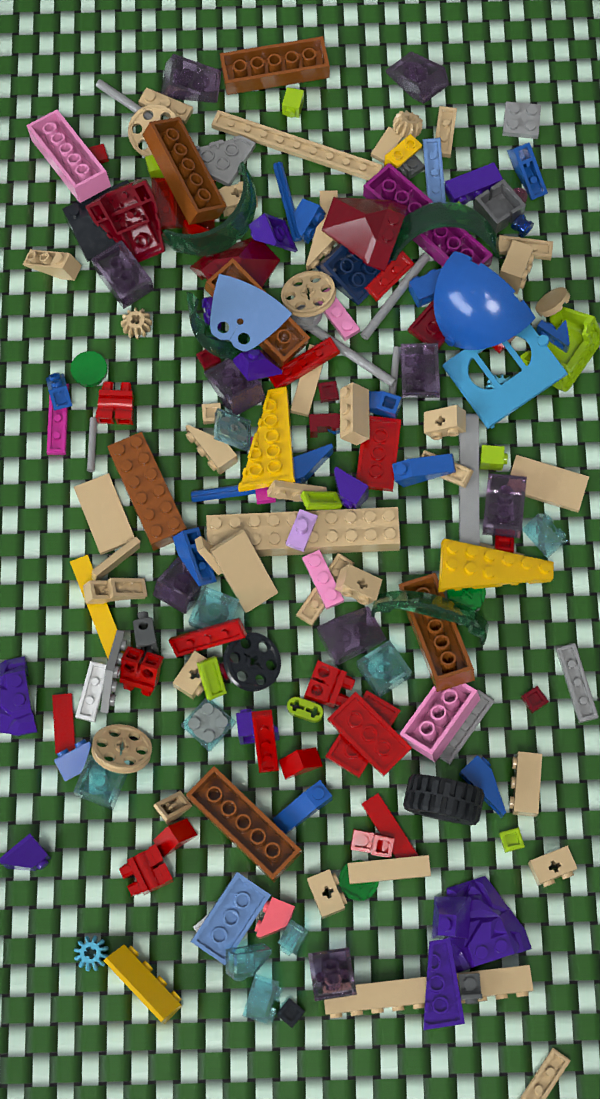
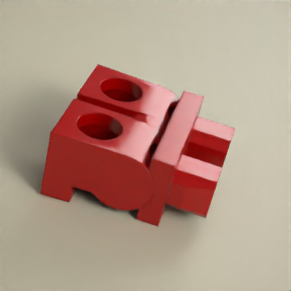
(115, 404)
(140, 673)
(326, 685)
(144, 869)

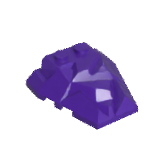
(15, 703)
(492, 929)

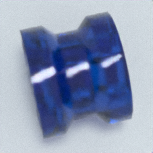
(522, 225)

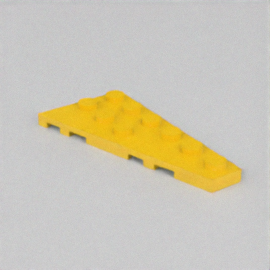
(271, 447)
(482, 567)

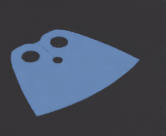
(256, 308)

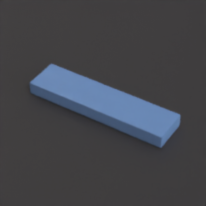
(434, 169)

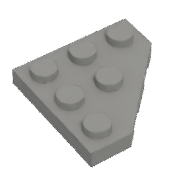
(224, 157)
(112, 671)

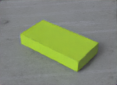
(321, 500)
(211, 678)

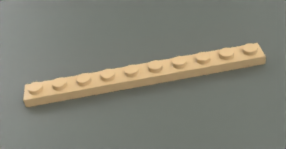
(295, 145)

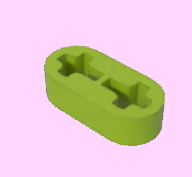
(303, 714)

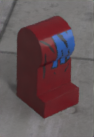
(324, 423)

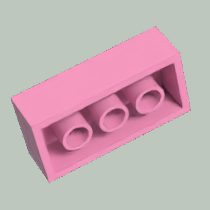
(439, 719)

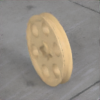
(138, 119)
(316, 294)
(129, 748)

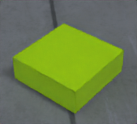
(511, 840)

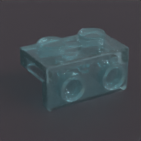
(545, 534)

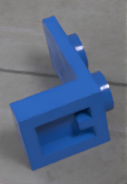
(58, 391)

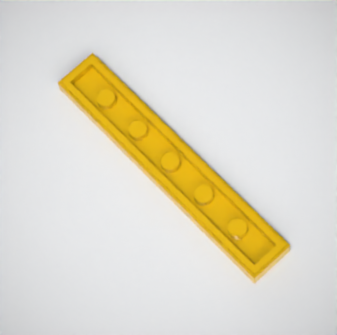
(99, 612)

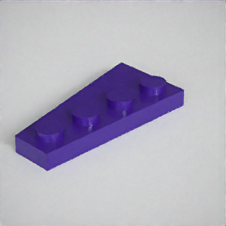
(442, 993)

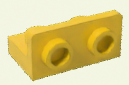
(402, 151)

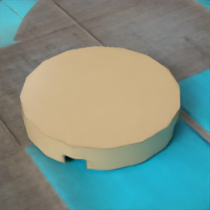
(552, 302)

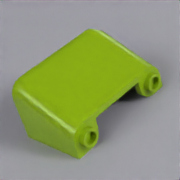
(583, 339)

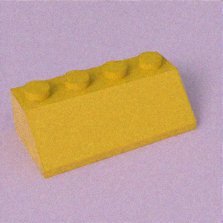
(144, 983)

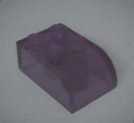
(122, 274)
(419, 370)
(504, 505)

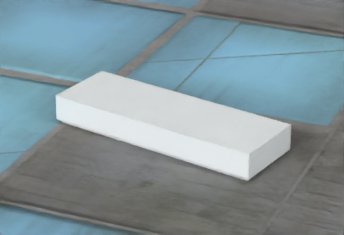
(91, 692)

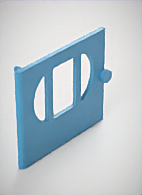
(497, 403)

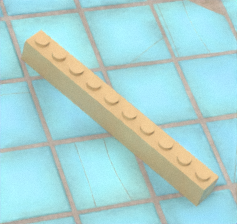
(412, 991)

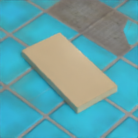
(551, 483)
(104, 513)
(244, 571)

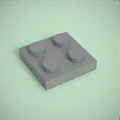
(521, 120)

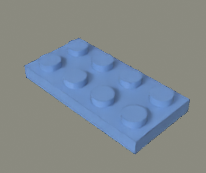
(230, 917)

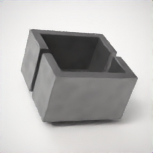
(502, 207)

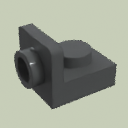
(411, 167)
(470, 988)

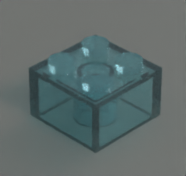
(213, 608)
(384, 669)
(99, 784)
(262, 1000)

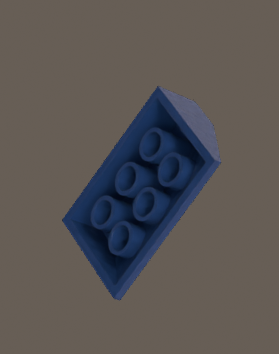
(348, 273)

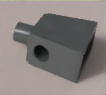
(145, 634)

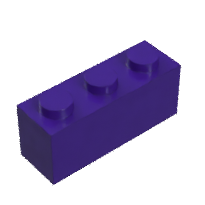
(472, 184)

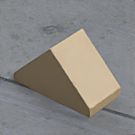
(172, 807)

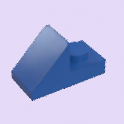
(557, 337)

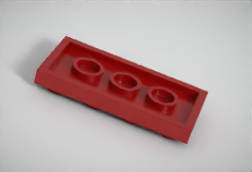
(379, 454)
(369, 733)
(344, 754)

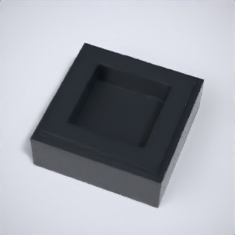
(290, 1013)

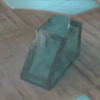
(293, 938)
(246, 960)

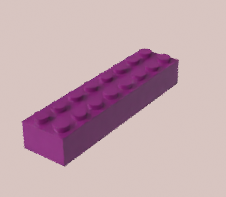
(437, 242)

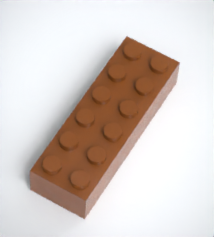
(275, 65)
(184, 170)
(286, 340)
(147, 490)
(439, 640)
(244, 824)

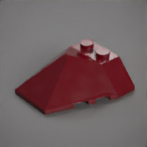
(130, 216)
(365, 227)
(249, 254)

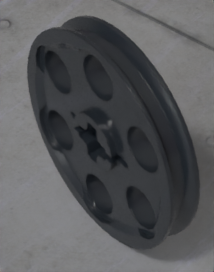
(259, 667)

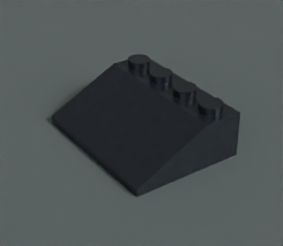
(89, 236)

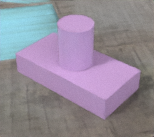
(301, 530)

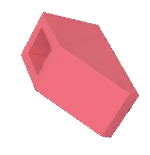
(275, 919)

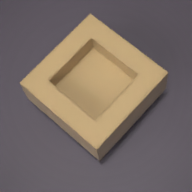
(208, 412)

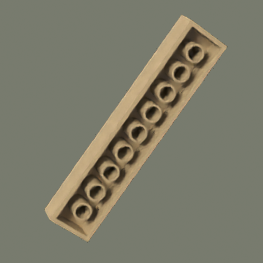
(333, 533)

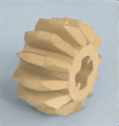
(406, 124)
(143, 320)

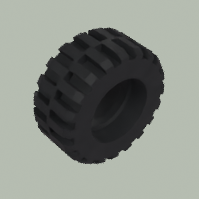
(443, 799)

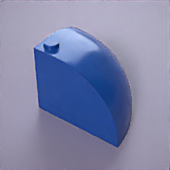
(476, 305)

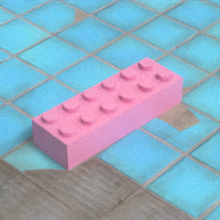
(68, 156)

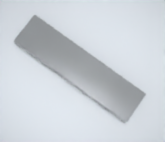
(577, 683)
(467, 728)

